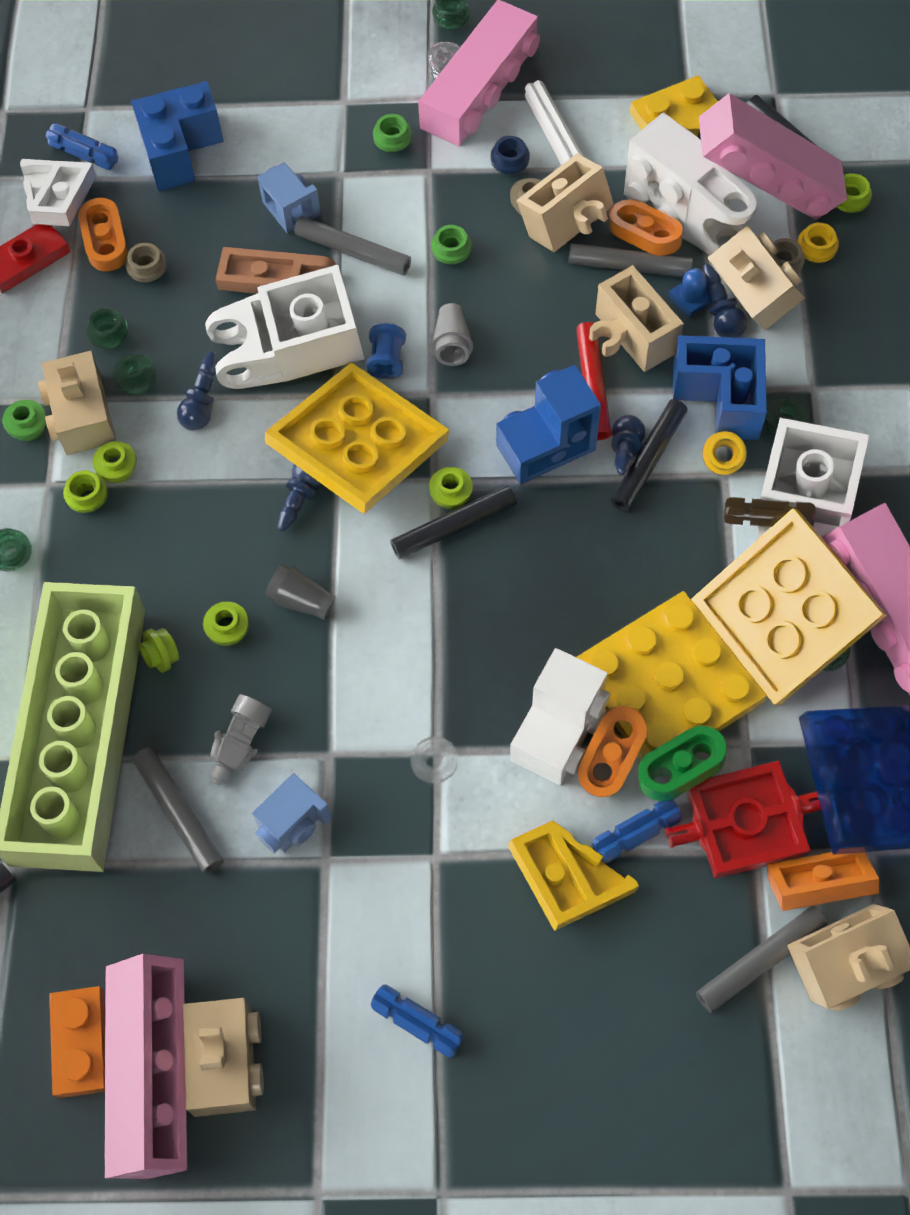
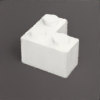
(564, 709)

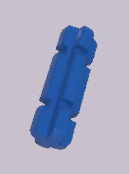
(82, 146)
(637, 830)
(417, 1020)

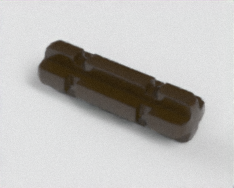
(763, 511)

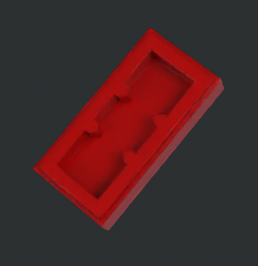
(29, 254)

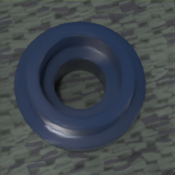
(510, 155)

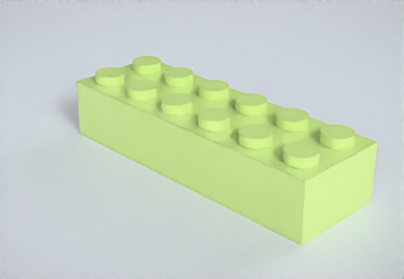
(71, 728)

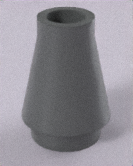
(299, 593)

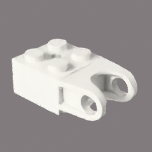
(674, 177)
(287, 330)
(815, 467)

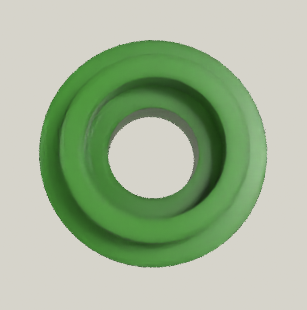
(392, 133)
(451, 236)
(30, 427)

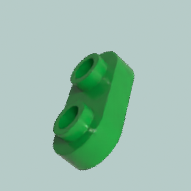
(680, 765)

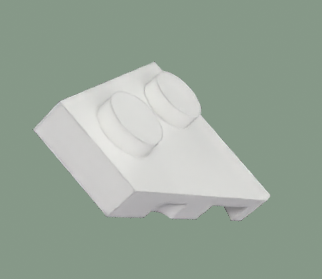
(55, 189)

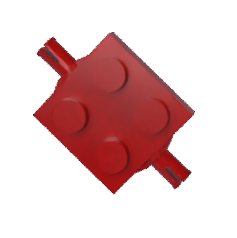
(746, 820)

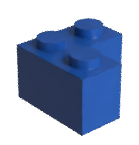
(172, 126)
(724, 373)
(554, 430)

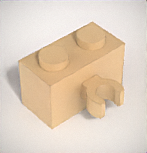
(566, 202)
(757, 277)
(635, 318)
(77, 403)
(852, 957)
(221, 1057)

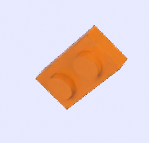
(822, 879)
(77, 1042)

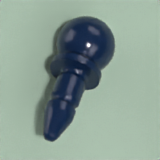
(728, 319)
(194, 411)
(626, 441)
(300, 487)

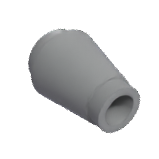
(451, 337)

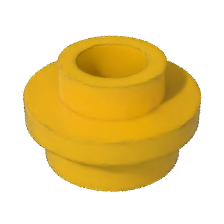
(821, 235)
(730, 441)

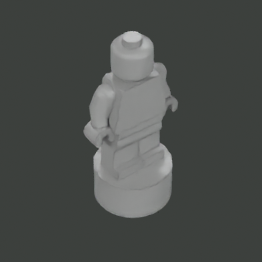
(233, 748)

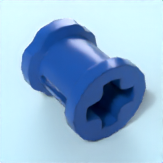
(386, 351)

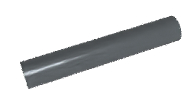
(353, 245)
(622, 259)
(178, 810)
(759, 960)

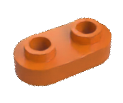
(645, 227)
(103, 234)
(613, 750)

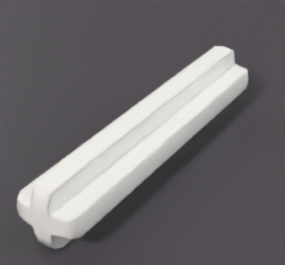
(551, 121)

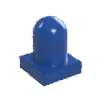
(692, 293)

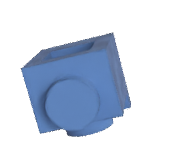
(288, 196)
(289, 815)

